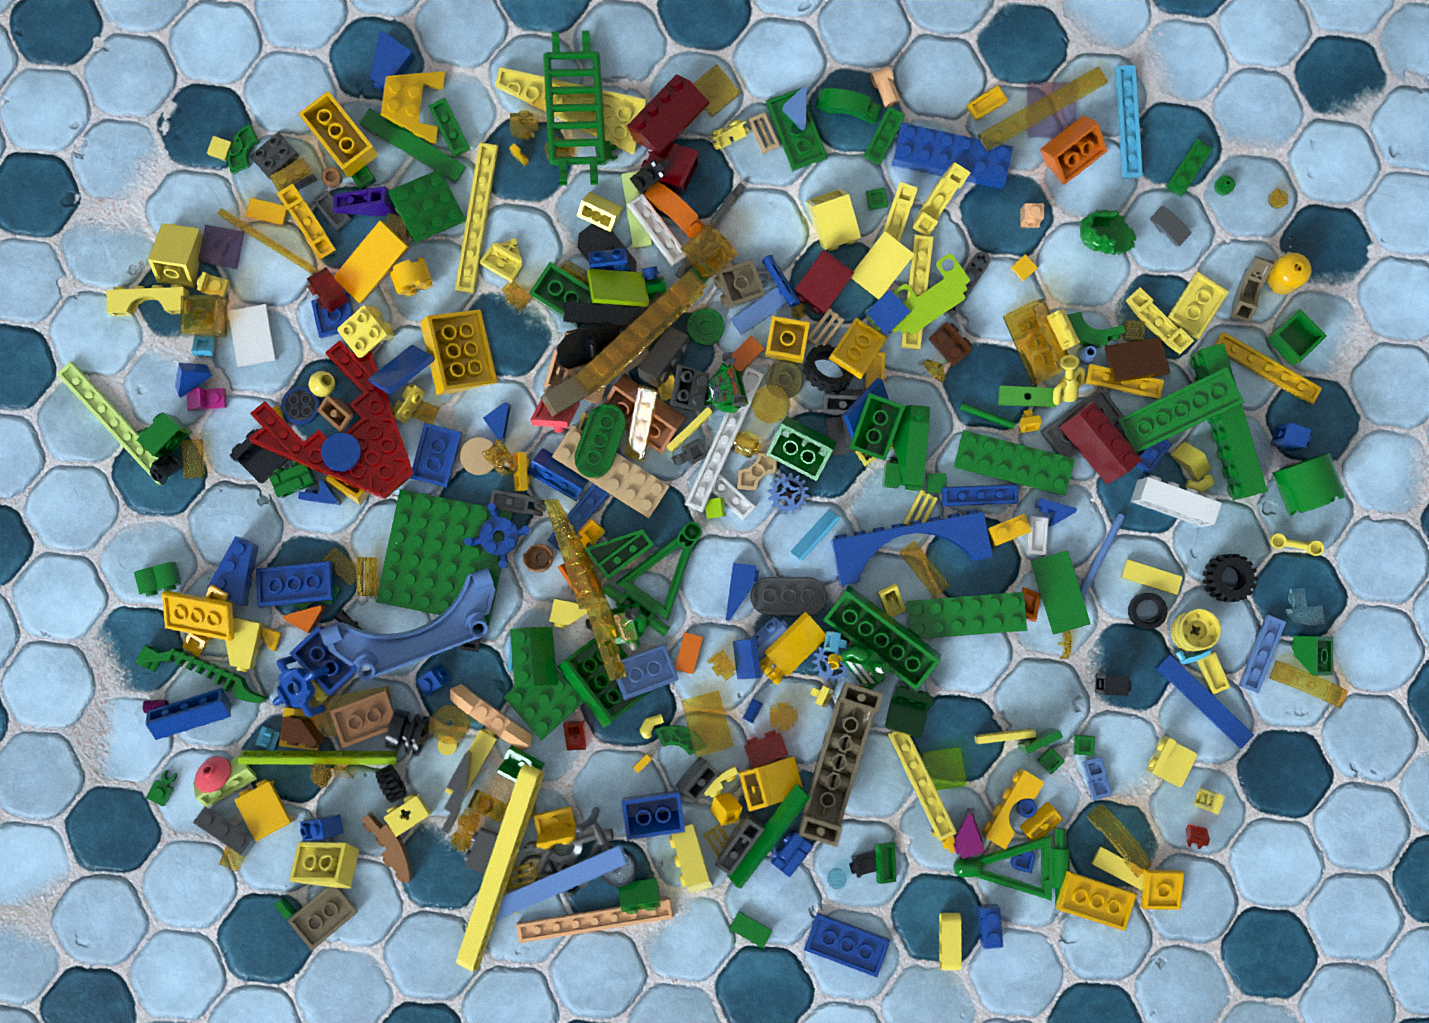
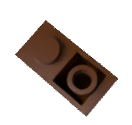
(300, 730)

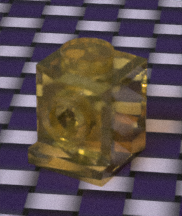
(516, 296)
(722, 665)

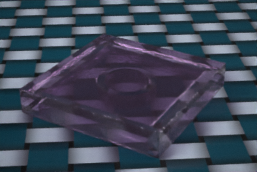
(221, 247)

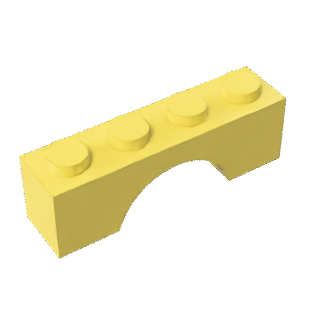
(125, 301)

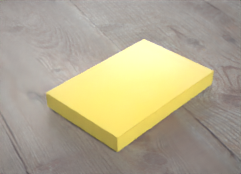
(882, 265)
(1197, 305)

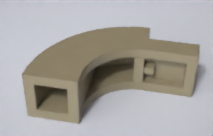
(1249, 288)

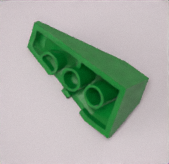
(911, 443)

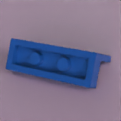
(557, 475)

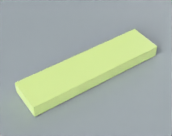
(638, 234)

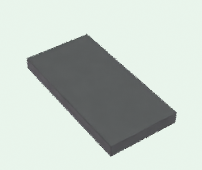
(1059, 441)

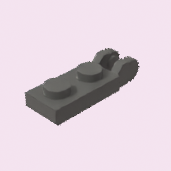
(515, 502)

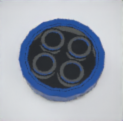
(300, 405)

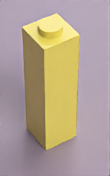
(481, 749)

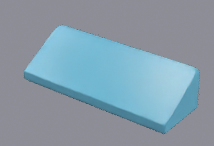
(815, 535)

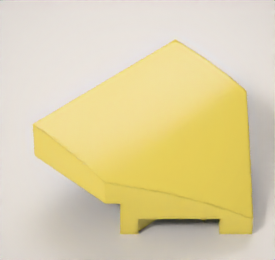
(503, 259)

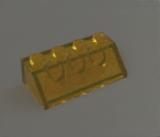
(1035, 341)

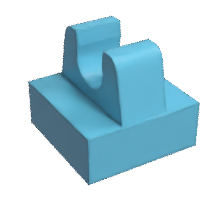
(203, 346)
(833, 642)
(268, 738)

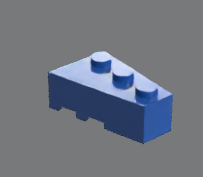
(236, 570)

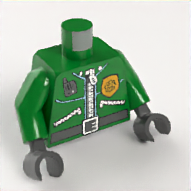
(630, 624)

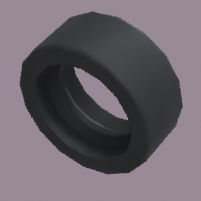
(1132, 611)

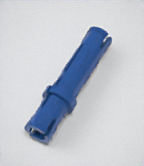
(784, 286)

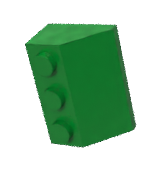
(877, 426)
(801, 448)
(533, 657)

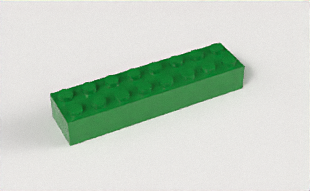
(1231, 432)

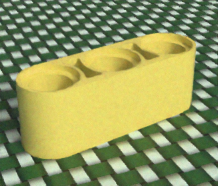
(950, 941)

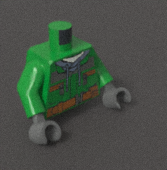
(727, 387)

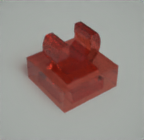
(1197, 835)

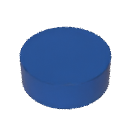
(1026, 807)

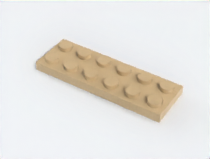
(623, 481)

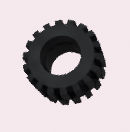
(1244, 572)

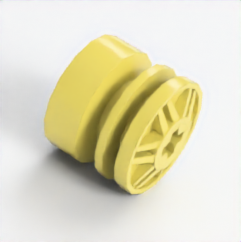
(1206, 630)

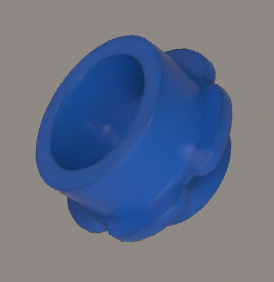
(650, 273)

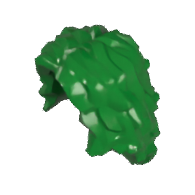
(1107, 232)

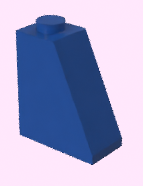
(389, 59)

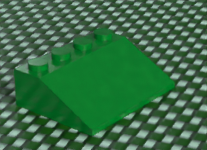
(590, 680)

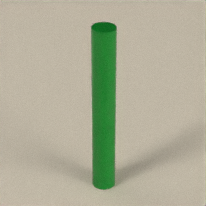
(986, 415)

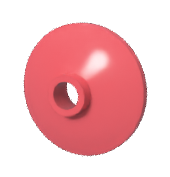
(212, 774)

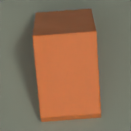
(1032, 602)
(307, 618)

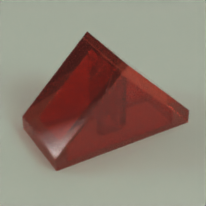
(575, 734)

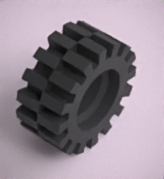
(390, 783)

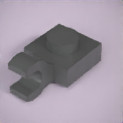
(692, 453)

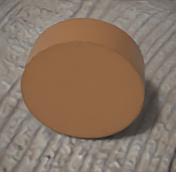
(331, 177)

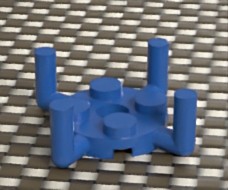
(487, 533)
(303, 683)

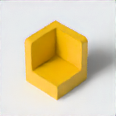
(726, 809)

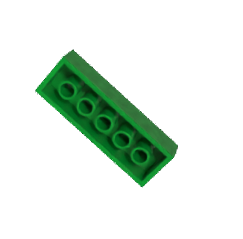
(876, 630)

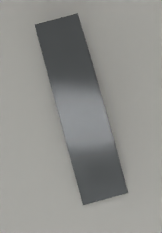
(458, 785)

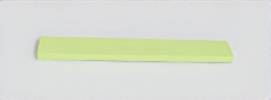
(106, 414)

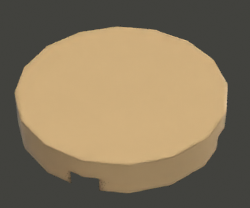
(472, 456)

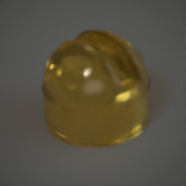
(798, 311)

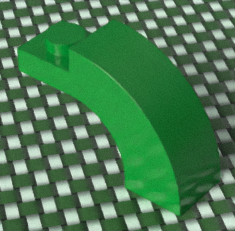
(848, 102)
(1093, 337)

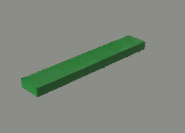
(412, 145)
(773, 831)

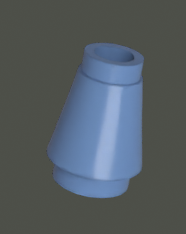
(1083, 356)

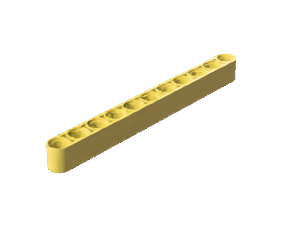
(500, 867)

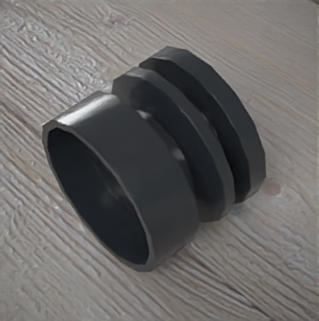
(407, 732)

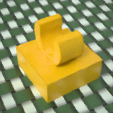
(1029, 422)

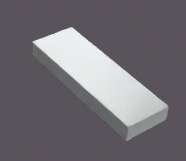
(733, 498)

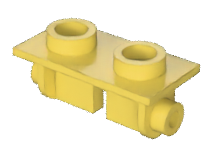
(722, 136)
(1063, 329)
(413, 396)

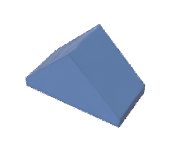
(796, 108)

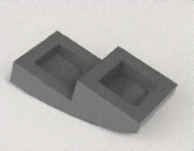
(1171, 225)

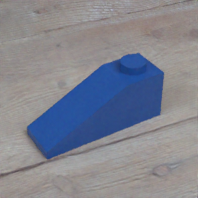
(741, 583)

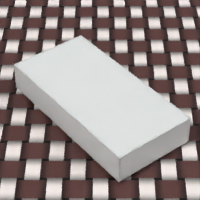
(1038, 536)

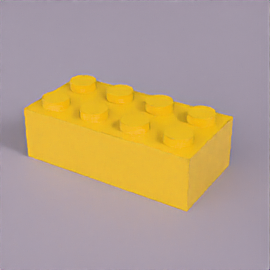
(338, 134)

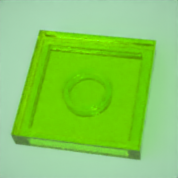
(945, 767)

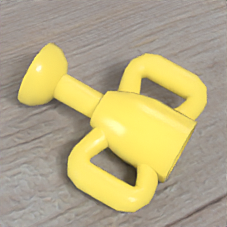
(1069, 385)

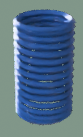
(752, 709)

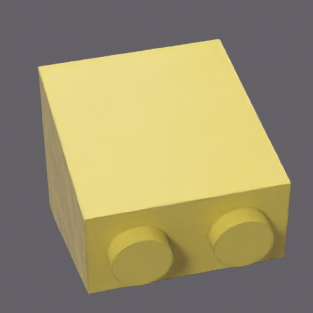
(833, 219)
(176, 255)

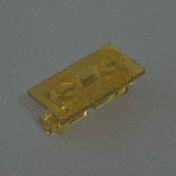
(461, 838)

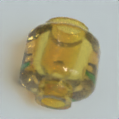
(747, 444)

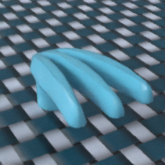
(1191, 657)

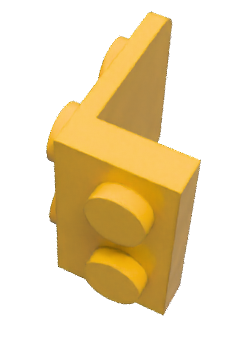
(555, 827)

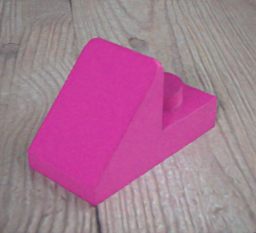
(206, 399)

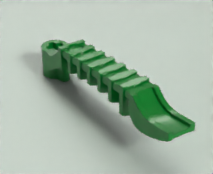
(151, 658)

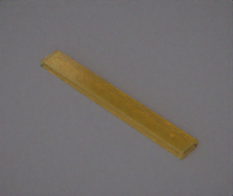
(1042, 109)

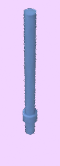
(1101, 554)

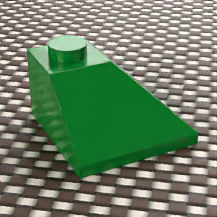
(1314, 654)

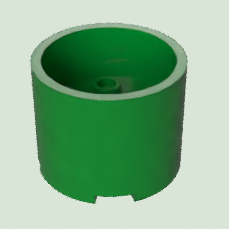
(1309, 484)

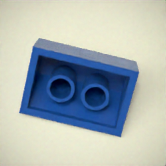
(653, 815)

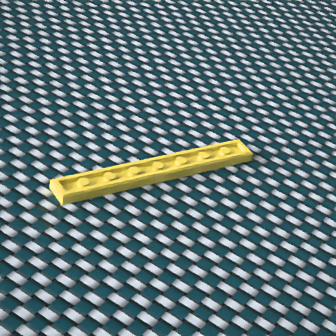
(476, 218)

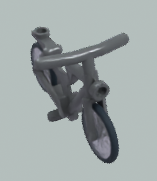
(544, 866)

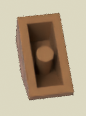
(336, 412)

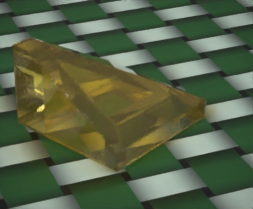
(425, 412)

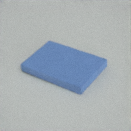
(647, 672)

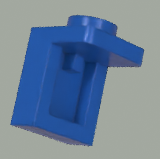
(433, 680)

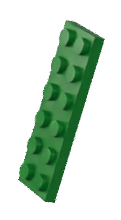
(1181, 410)
(1014, 463)
(967, 615)

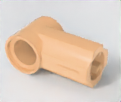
(884, 83)

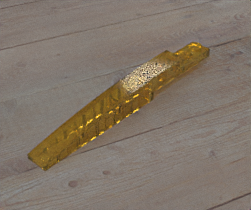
(587, 589)

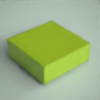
(715, 508)

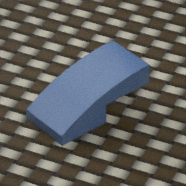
(1096, 778)

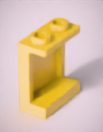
(263, 810)

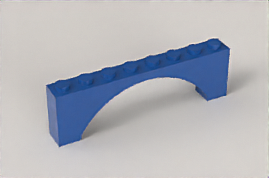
(964, 531)

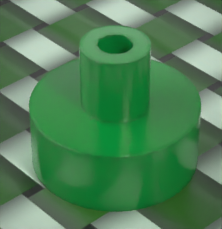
(1224, 185)

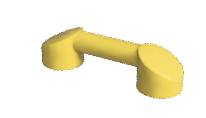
(1311, 547)

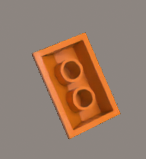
(1074, 149)

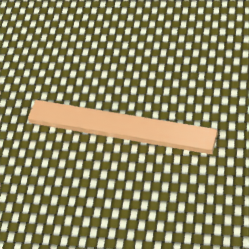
(589, 921)

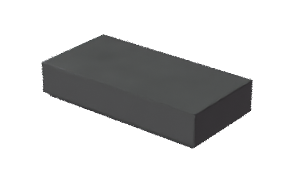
(325, 205)

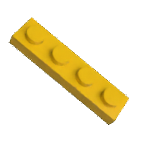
(1144, 387)

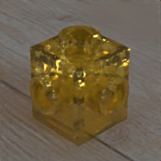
(523, 125)

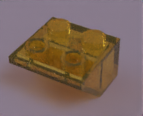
(708, 251)

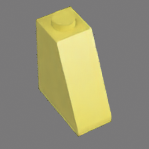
(245, 647)

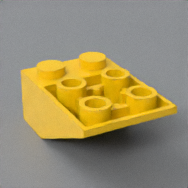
(769, 782)

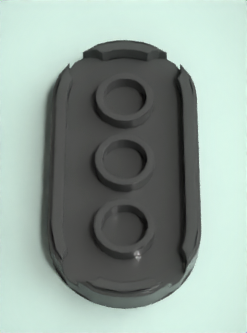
(788, 596)

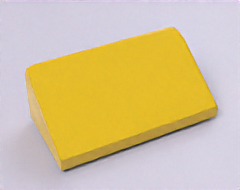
(1042, 822)

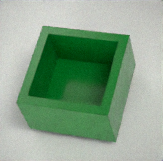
(1296, 337)

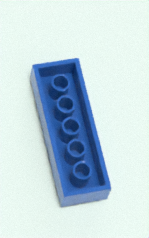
(936, 151)

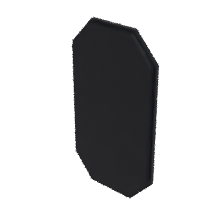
(598, 239)
(585, 344)

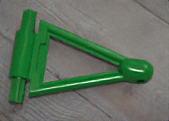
(649, 606)
(1054, 865)

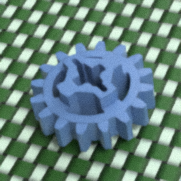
(786, 485)
(828, 671)

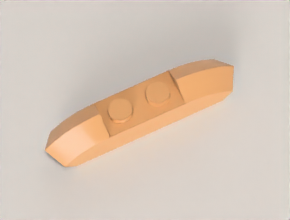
(490, 717)

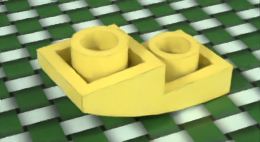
(727, 775)

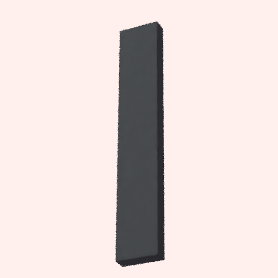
(598, 314)

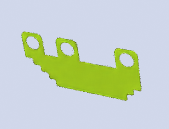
(933, 301)

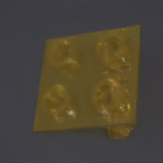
(320, 774)

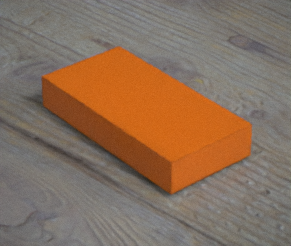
(746, 353)
(688, 653)

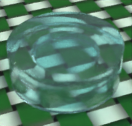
(836, 879)

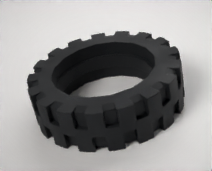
(820, 380)

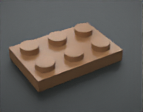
(362, 719)

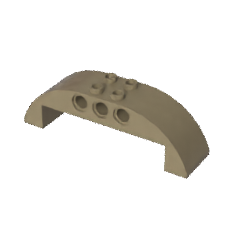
(838, 763)

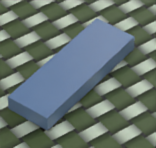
(758, 311)

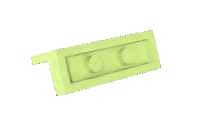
(240, 776)

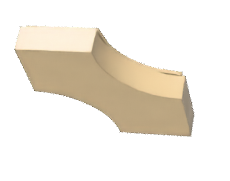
(749, 477)

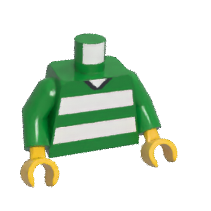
(863, 664)

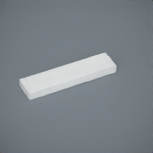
(656, 229)

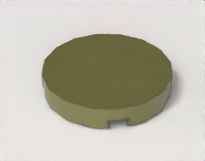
(786, 376)

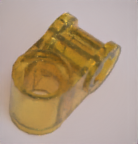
(499, 458)

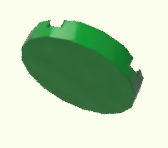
(705, 327)

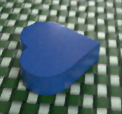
(1023, 862)

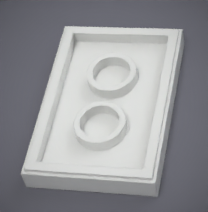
(252, 335)

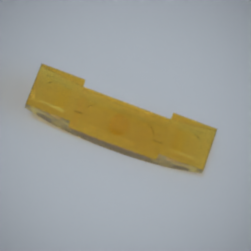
(1309, 684)
(1120, 838)

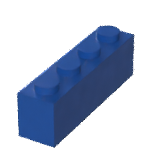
(188, 714)

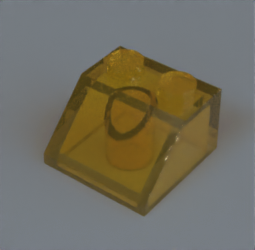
(204, 315)

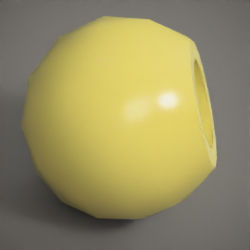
(322, 383)

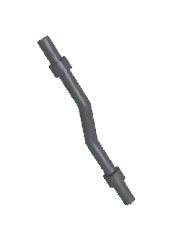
(730, 200)

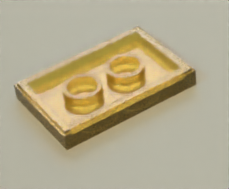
(707, 723)

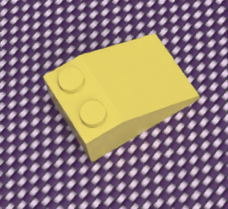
(324, 864)

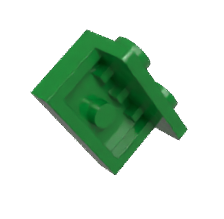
(514, 761)

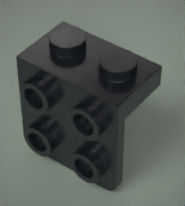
(257, 460)

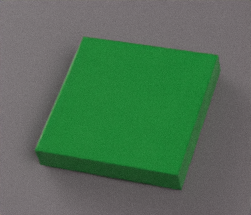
(1041, 740)

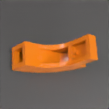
(674, 207)

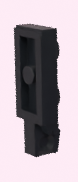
(649, 175)

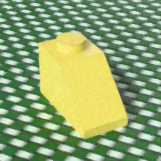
(565, 613)

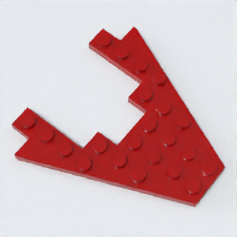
(383, 456)

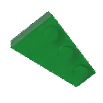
(618, 551)

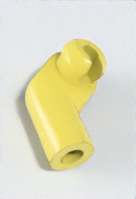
(1201, 486)
(648, 724)

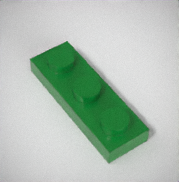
(449, 127)
(884, 136)
(1189, 167)

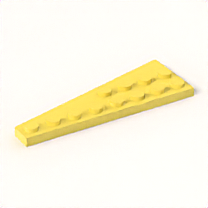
(617, 108)

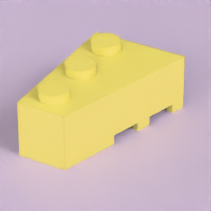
(690, 860)

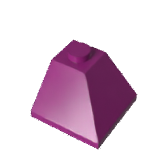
(968, 837)

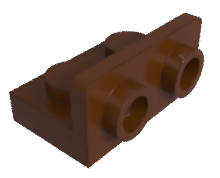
(950, 343)

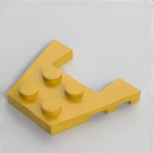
(403, 101)

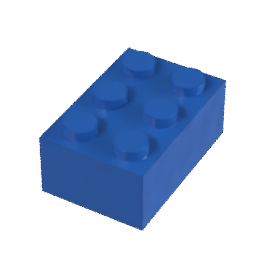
(314, 654)

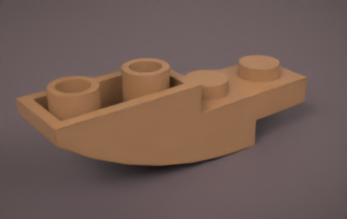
(396, 851)

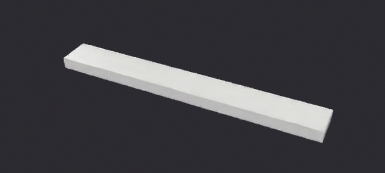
(722, 445)

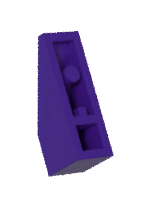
(364, 202)

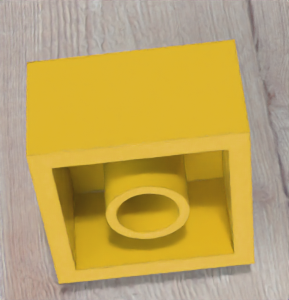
(787, 339)

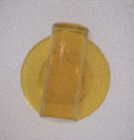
(1278, 198)

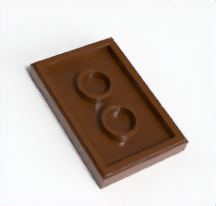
(1137, 360)

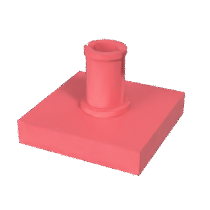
(560, 422)

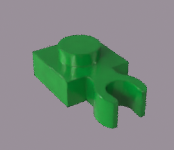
(161, 790)

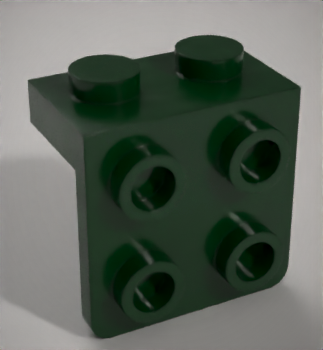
(908, 711)

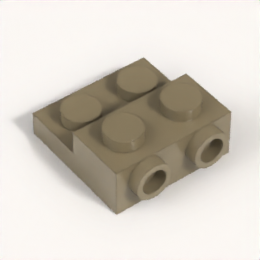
(739, 284)

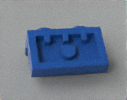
(609, 260)

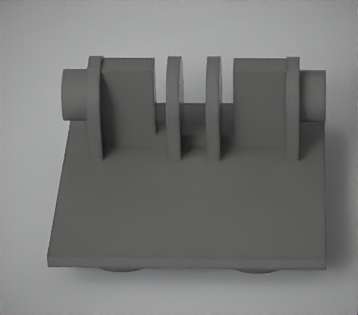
(274, 155)

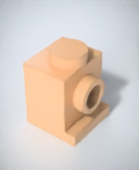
(1031, 215)

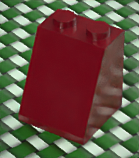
(681, 169)
(823, 283)

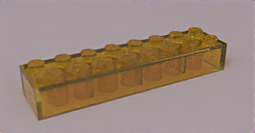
(641, 333)

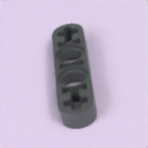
(970, 285)

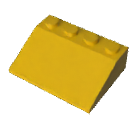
(459, 351)

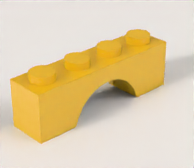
(999, 828)

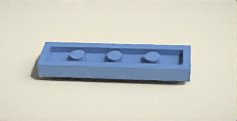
(1262, 653)

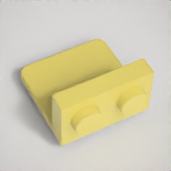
(365, 330)
(1171, 761)

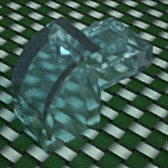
(1300, 612)

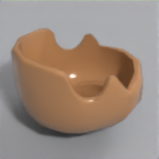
(538, 558)

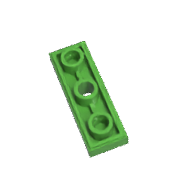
(1015, 396)

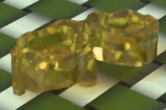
(1067, 645)

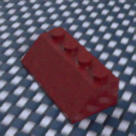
(667, 114)
(1100, 442)

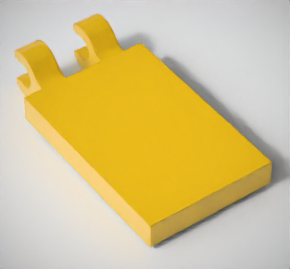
(792, 648)

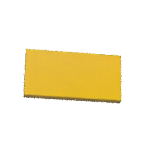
(371, 262)
(198, 615)
(1095, 901)

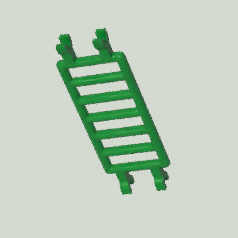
(597, 106)

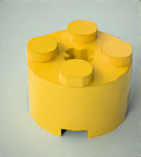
(411, 277)

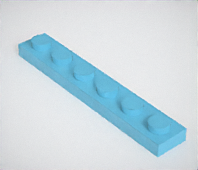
(1128, 121)

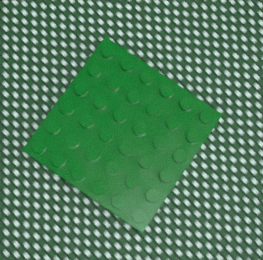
(428, 552)

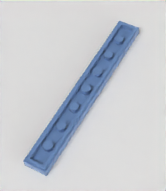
(562, 881)

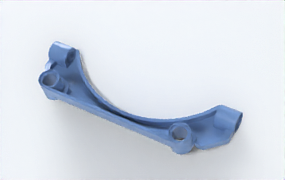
(396, 650)

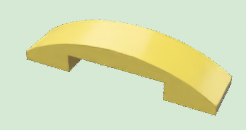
(939, 198)
(900, 210)
(1157, 322)

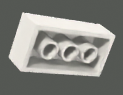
(1176, 501)

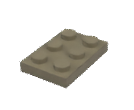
(322, 916)

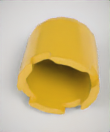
(1287, 278)

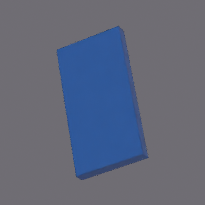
(295, 584)
(847, 944)

